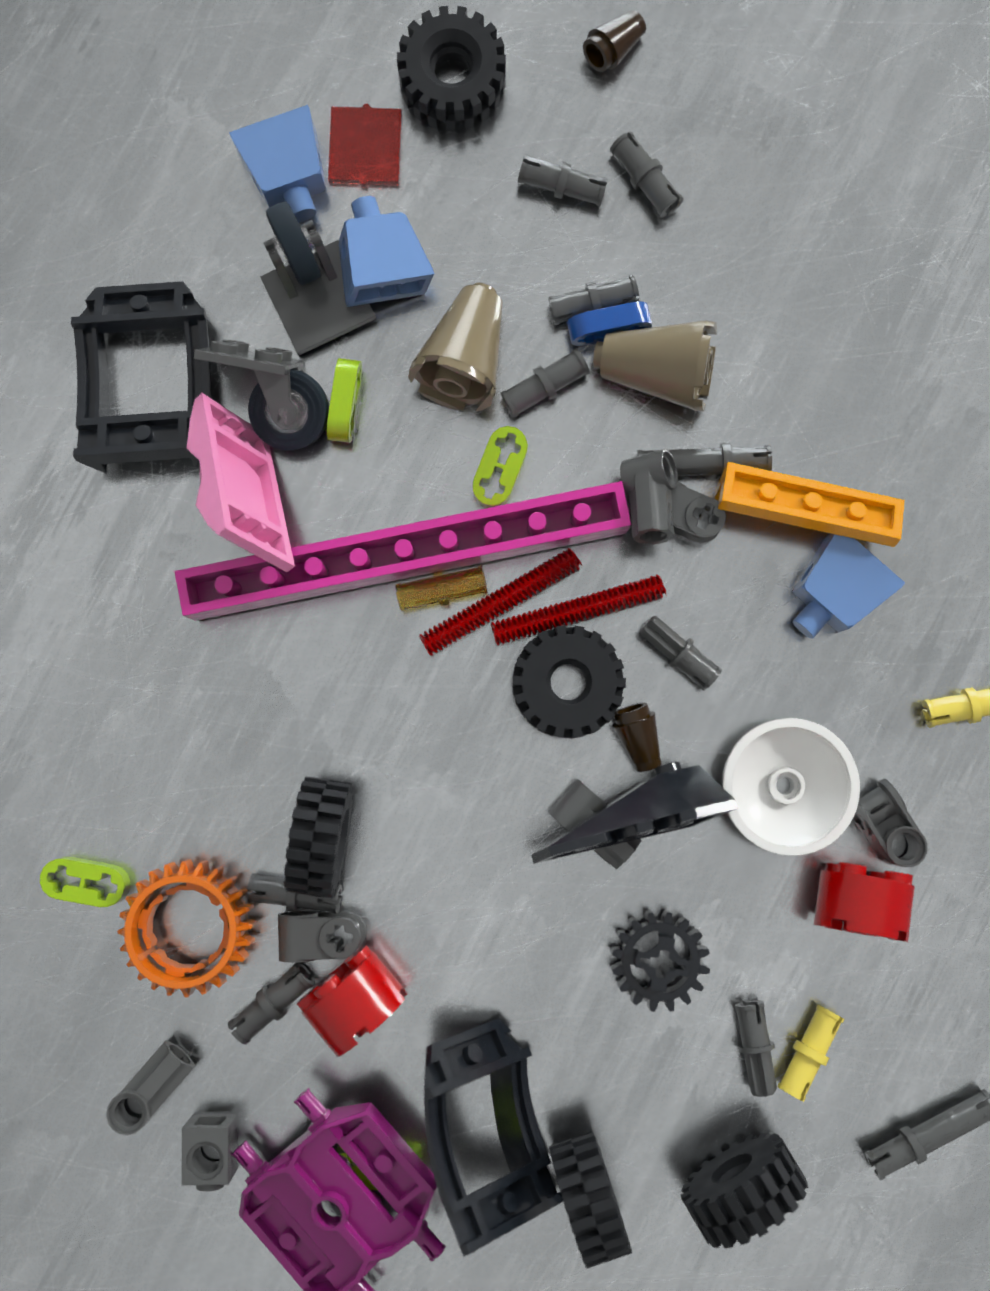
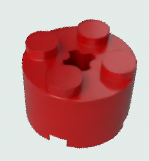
(864, 903)
(352, 1000)

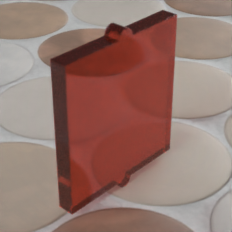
(365, 145)

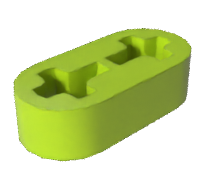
(344, 400)
(490, 464)
(83, 892)

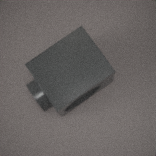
(215, 1131)

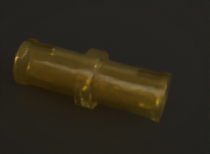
(441, 588)

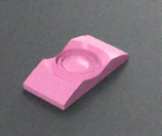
(238, 483)

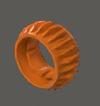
(141, 940)

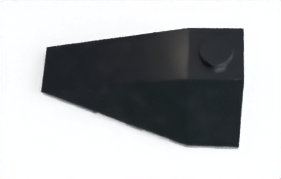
(657, 806)

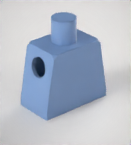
(283, 160)
(381, 256)
(842, 586)

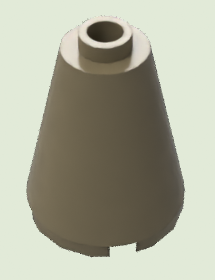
(462, 352)
(661, 361)

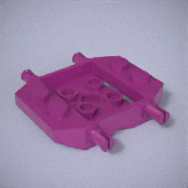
(287, 1196)

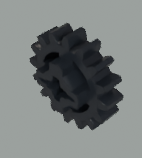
(657, 980)

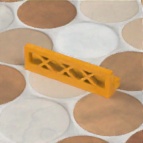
(810, 504)

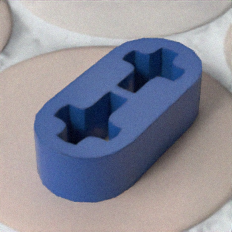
(595, 324)

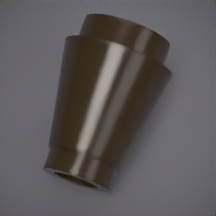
(613, 40)
(639, 735)

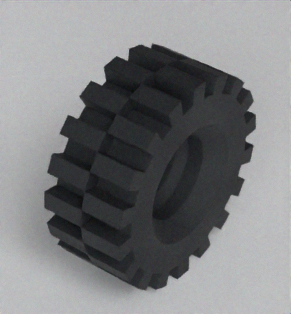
(447, 39)
(568, 647)
(318, 837)
(744, 1190)
(589, 1200)

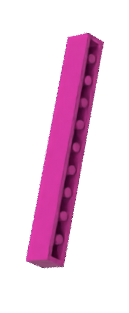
(406, 551)

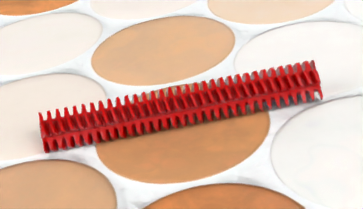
(500, 600)
(578, 608)

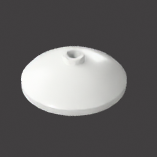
(820, 794)

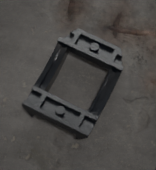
(135, 436)
(528, 1187)

